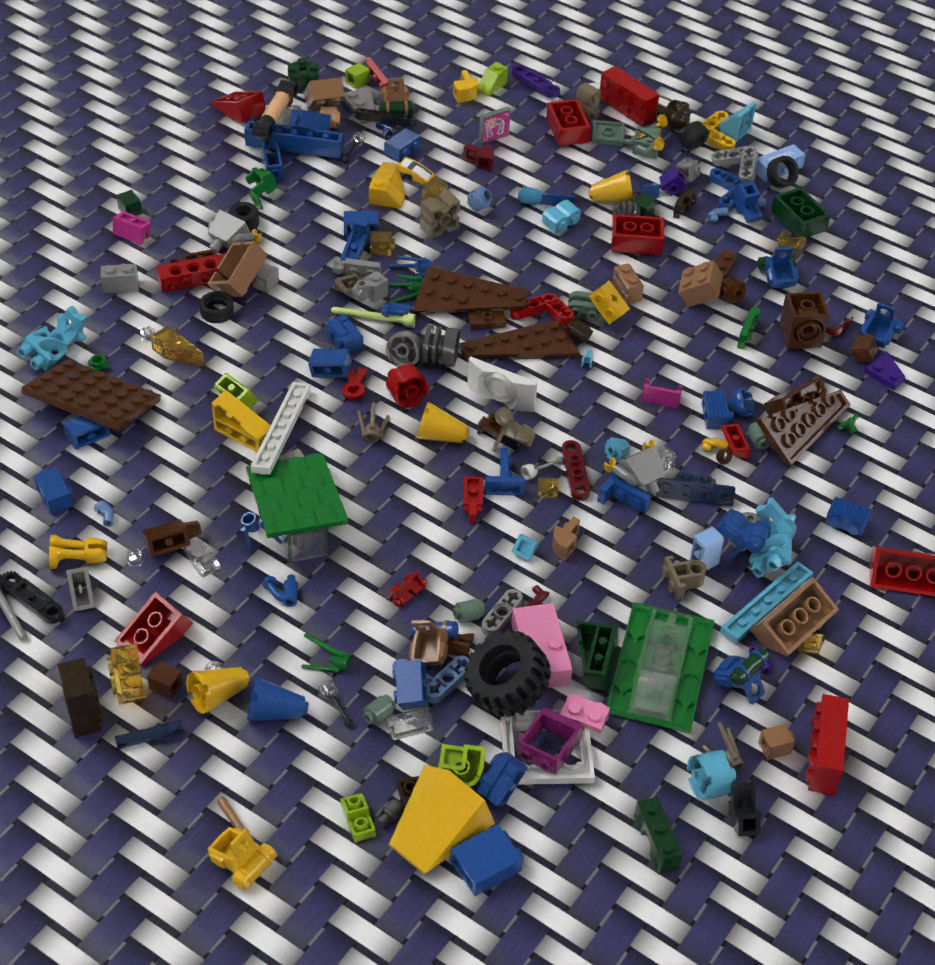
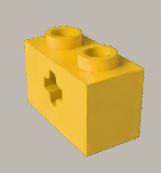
(609, 302)

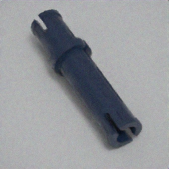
(156, 732)

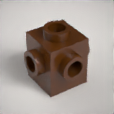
(732, 290)

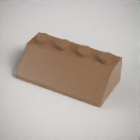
(795, 618)

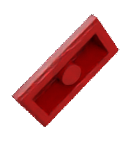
(736, 440)

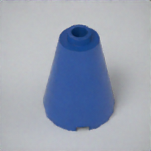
(274, 702)

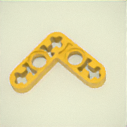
(723, 141)

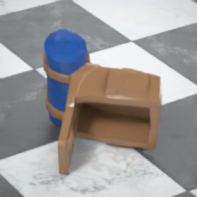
(431, 640)

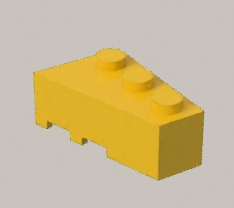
(238, 421)

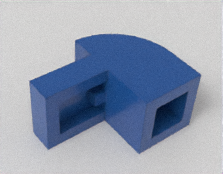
(746, 202)

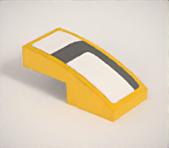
(419, 172)

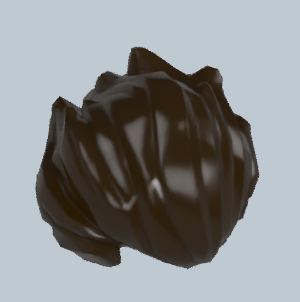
(678, 114)

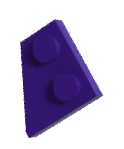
(885, 371)

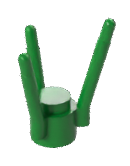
(415, 286)
(338, 658)

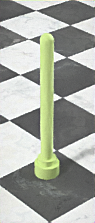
(408, 320)

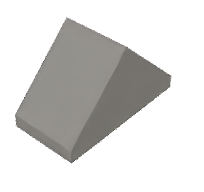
(80, 588)

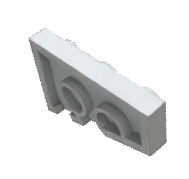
(359, 99)

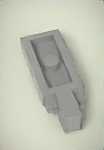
(352, 266)

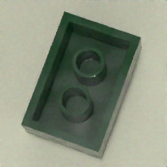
(800, 213)

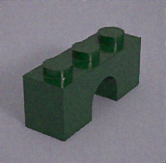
(663, 845)

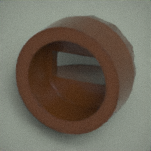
(720, 456)

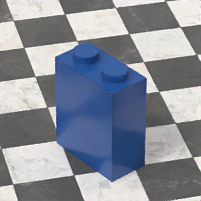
(486, 859)

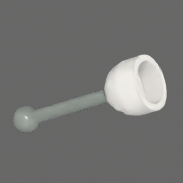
(529, 471)

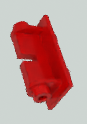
(401, 593)

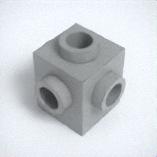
(689, 168)

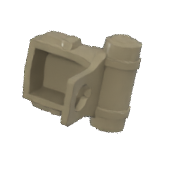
(512, 429)

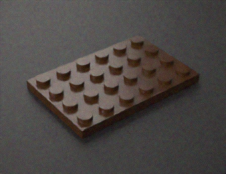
(91, 394)

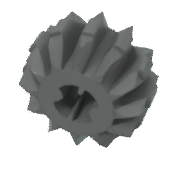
(626, 208)

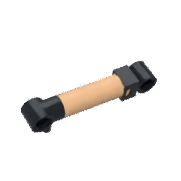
(282, 98)

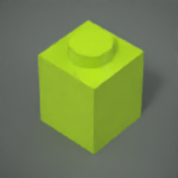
(357, 75)

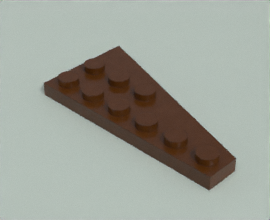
(523, 343)

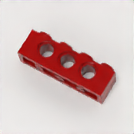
(188, 273)

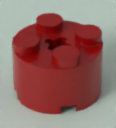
(407, 385)

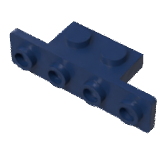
(696, 489)

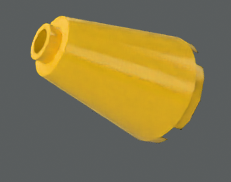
(613, 189)
(441, 426)
(215, 686)

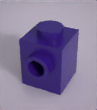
(672, 181)

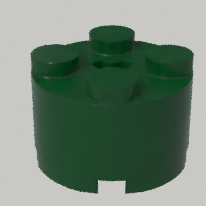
(302, 73)

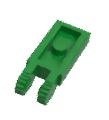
(748, 327)

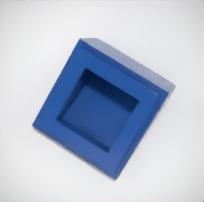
(650, 189)

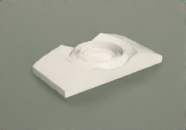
(502, 385)

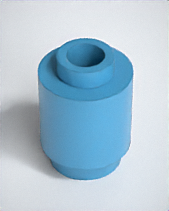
(530, 196)

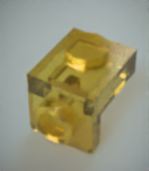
(796, 243)

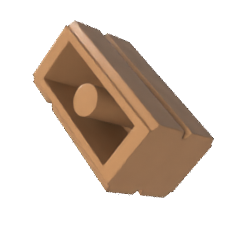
(628, 283)

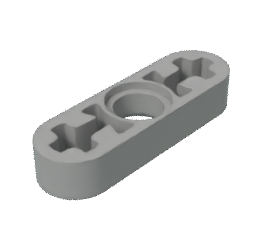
(502, 604)

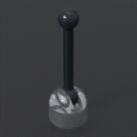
(357, 140)
(329, 691)

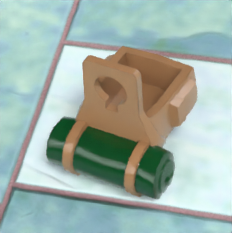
(396, 98)

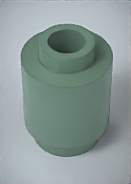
(757, 436)
(468, 610)
(379, 709)

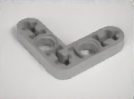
(719, 159)

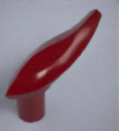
(841, 329)
(540, 596)

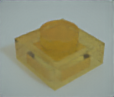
(548, 487)
(812, 644)

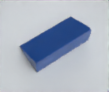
(555, 198)

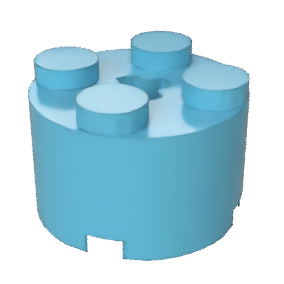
(710, 774)

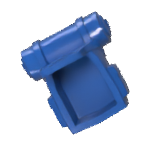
(881, 325)
(744, 533)

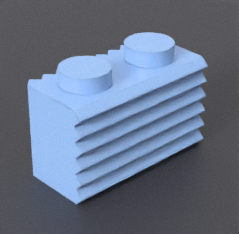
(707, 547)

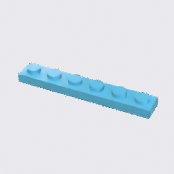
(754, 611)

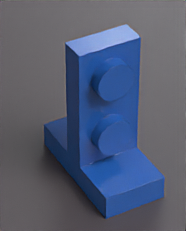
(358, 238)
(505, 483)
(624, 492)

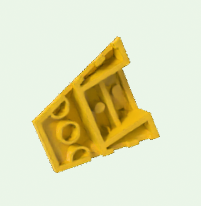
(438, 819)

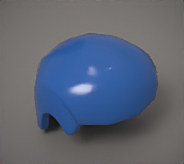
(742, 402)

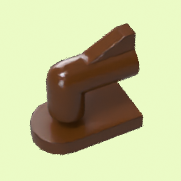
(460, 645)

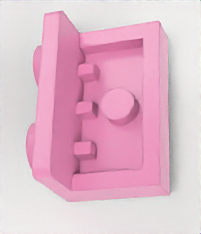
(586, 712)

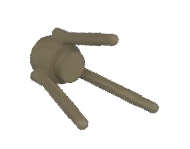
(372, 432)
(733, 754)

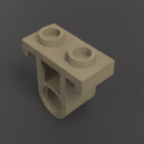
(683, 575)

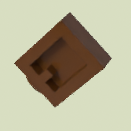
(490, 425)

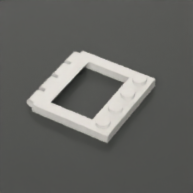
(568, 774)

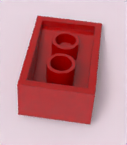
(241, 105)
(154, 628)

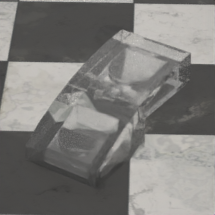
(202, 559)

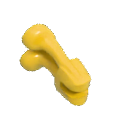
(90, 551)

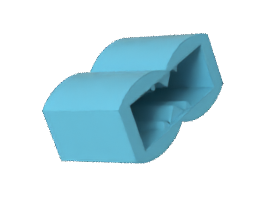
(561, 216)

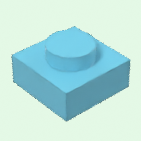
(525, 547)

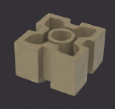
(439, 214)

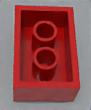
(568, 122)
(637, 234)

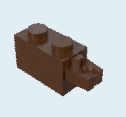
(170, 536)

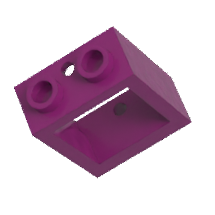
(557, 725)

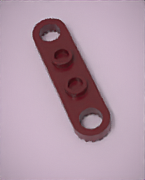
(575, 470)

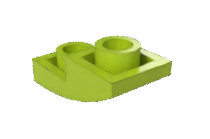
(358, 817)

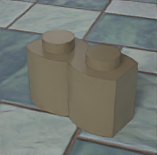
(589, 98)

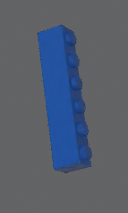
(299, 140)

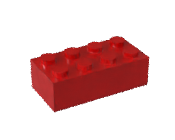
(629, 96)
(827, 744)

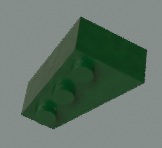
(598, 651)

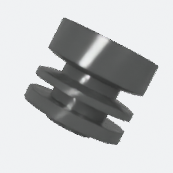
(441, 345)

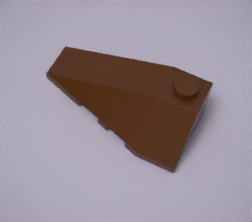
(797, 395)

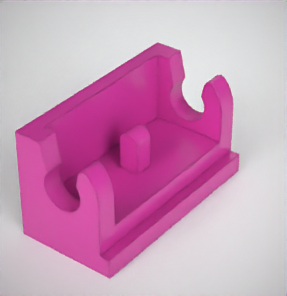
(131, 227)
(661, 395)

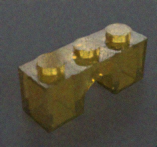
(126, 674)

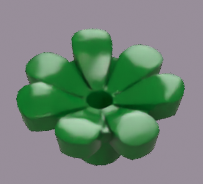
(849, 424)

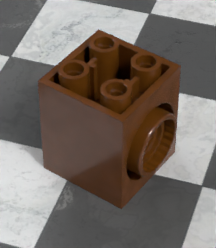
(804, 320)

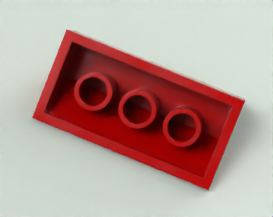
(902, 570)

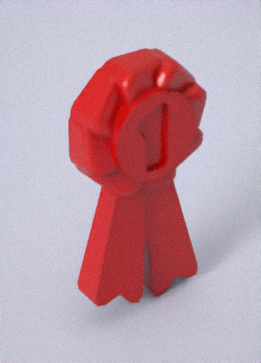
(354, 388)

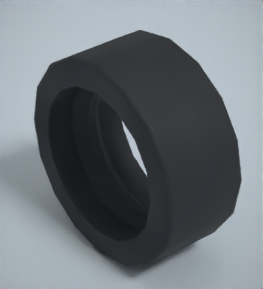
(793, 171)
(213, 298)

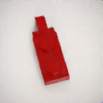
(472, 497)

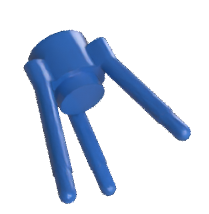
(420, 265)
(252, 524)

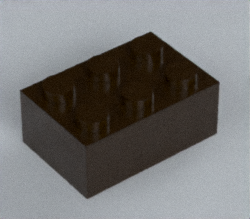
(80, 697)

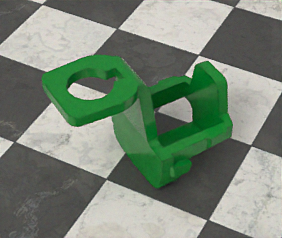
(267, 184)

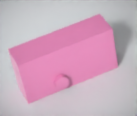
(543, 627)

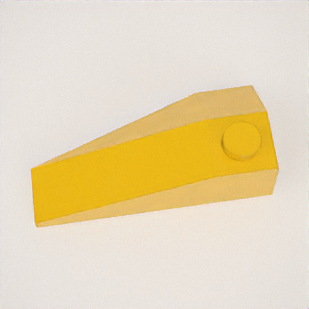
(387, 187)

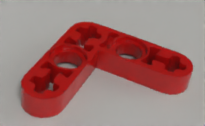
(546, 302)

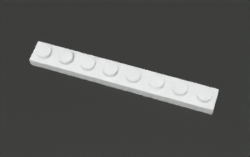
(280, 428)

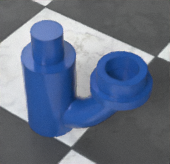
(396, 309)
(290, 590)

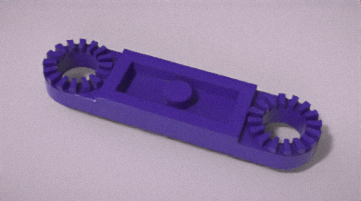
(535, 81)

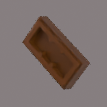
(486, 319)

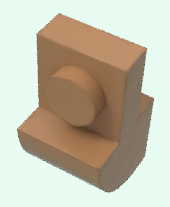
(565, 538)

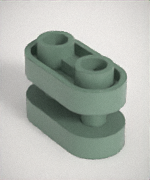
(583, 306)

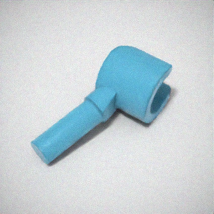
(587, 359)

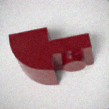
(482, 157)

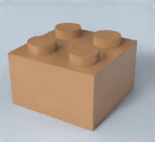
(700, 283)

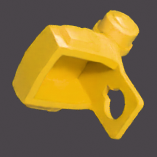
(241, 855)

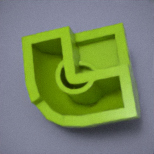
(463, 762)

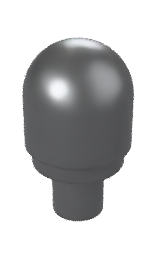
(390, 812)

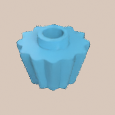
(617, 448)

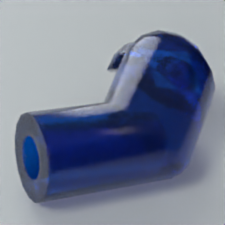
(386, 129)

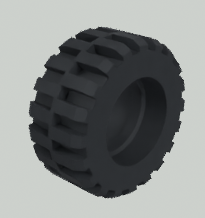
(522, 689)

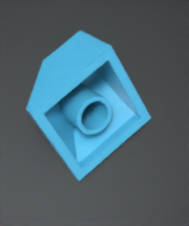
(739, 123)

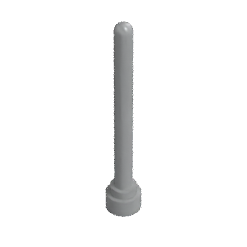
(12, 618)

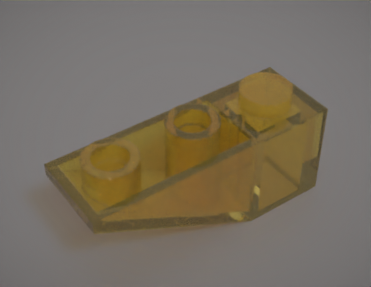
(176, 348)

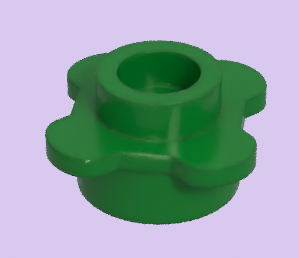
(98, 362)

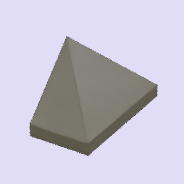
(346, 283)

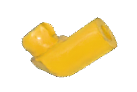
(714, 442)

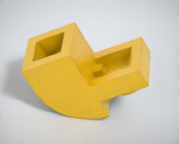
(466, 88)

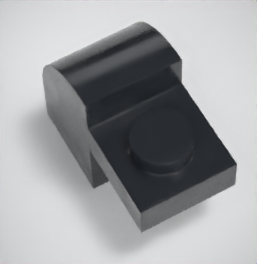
(743, 810)

